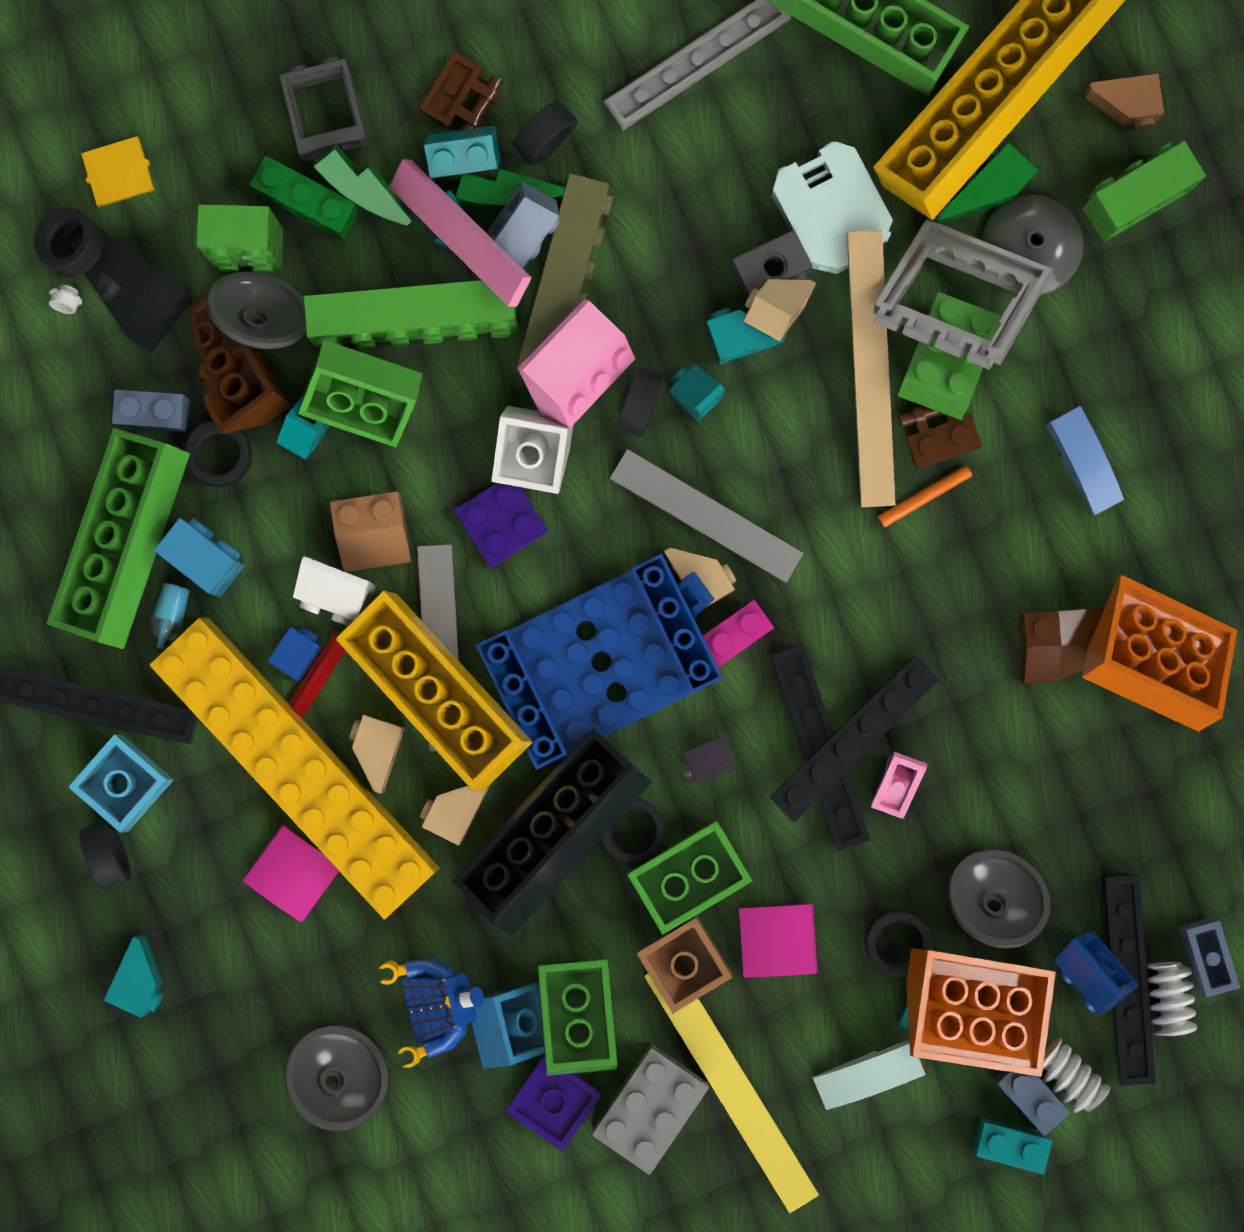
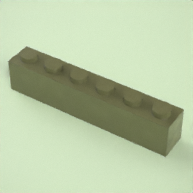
(568, 258)

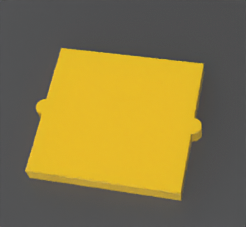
(118, 171)

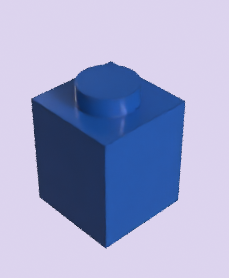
(296, 652)

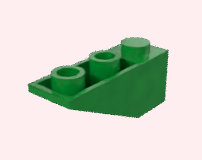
(996, 184)

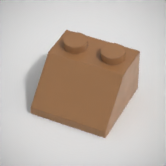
(371, 531)
(684, 964)

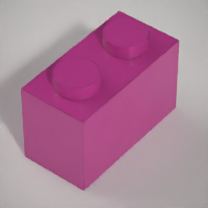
(737, 633)

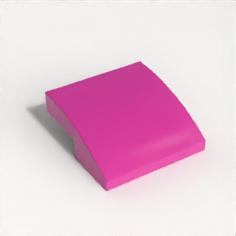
(291, 873)
(778, 940)

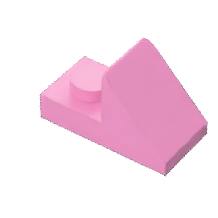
(898, 784)

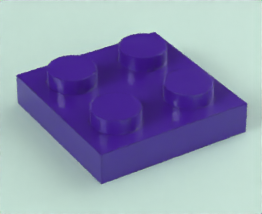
(501, 522)
(554, 1104)

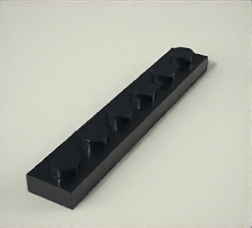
(97, 705)
(812, 731)
(853, 738)
(1133, 1012)

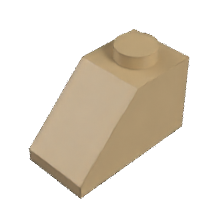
(777, 305)
(715, 577)
(376, 748)
(452, 813)

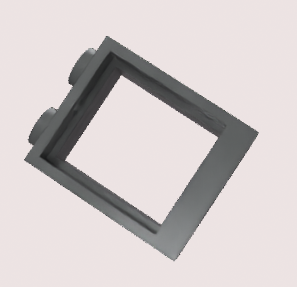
(301, 77)

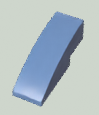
(1085, 460)

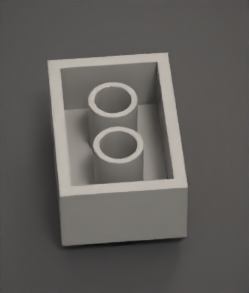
(650, 1109)

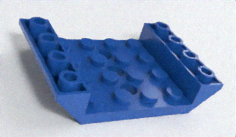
(549, 671)

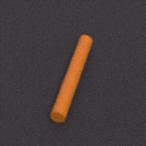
(924, 496)

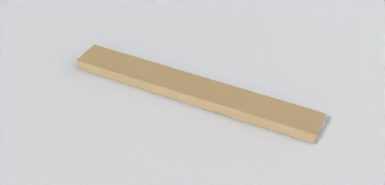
(870, 370)

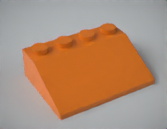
(1161, 655)
(978, 1011)

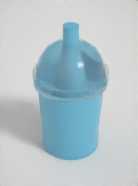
(169, 613)

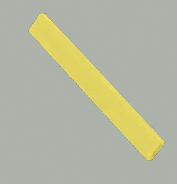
(741, 1102)

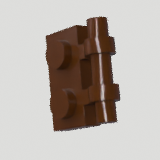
(452, 90)
(940, 442)

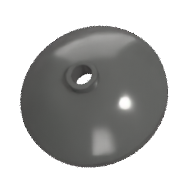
(1038, 215)
(257, 310)
(1010, 887)
(354, 1067)

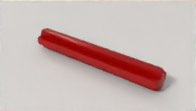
(317, 676)

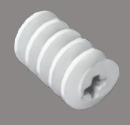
(1172, 998)
(1073, 1077)

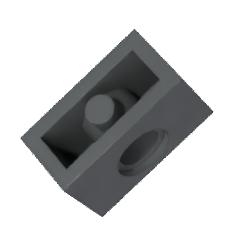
(783, 250)

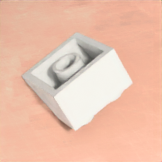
(531, 450)
(332, 590)

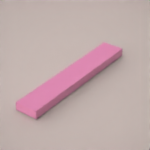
(460, 233)

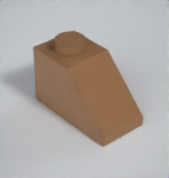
(1129, 100)

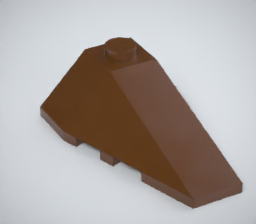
(236, 377)
(1055, 643)

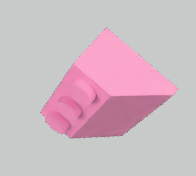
(576, 364)

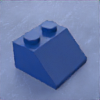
(1095, 973)

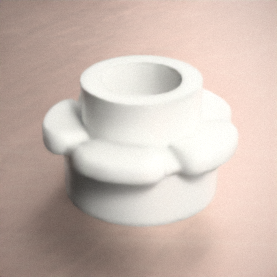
(64, 299)

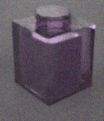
(707, 761)

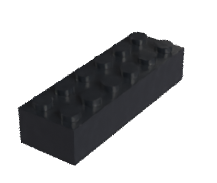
(551, 832)

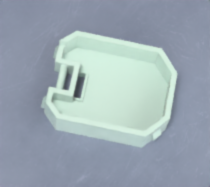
(832, 208)

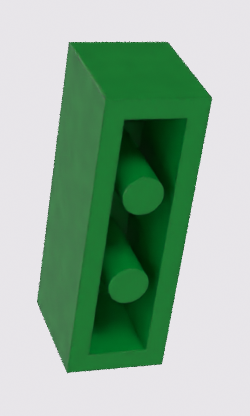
(305, 198)

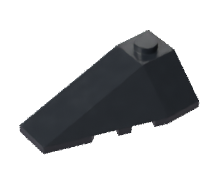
(133, 291)

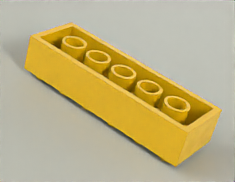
(434, 691)

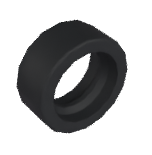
(545, 132)
(53, 226)
(640, 401)
(224, 479)
(651, 848)
(105, 855)
(877, 926)

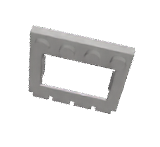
(974, 258)

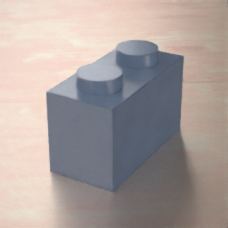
(525, 223)
(151, 411)
(1208, 957)
(1032, 1099)

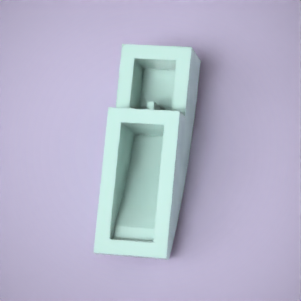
(868, 1075)

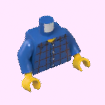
(437, 1004)

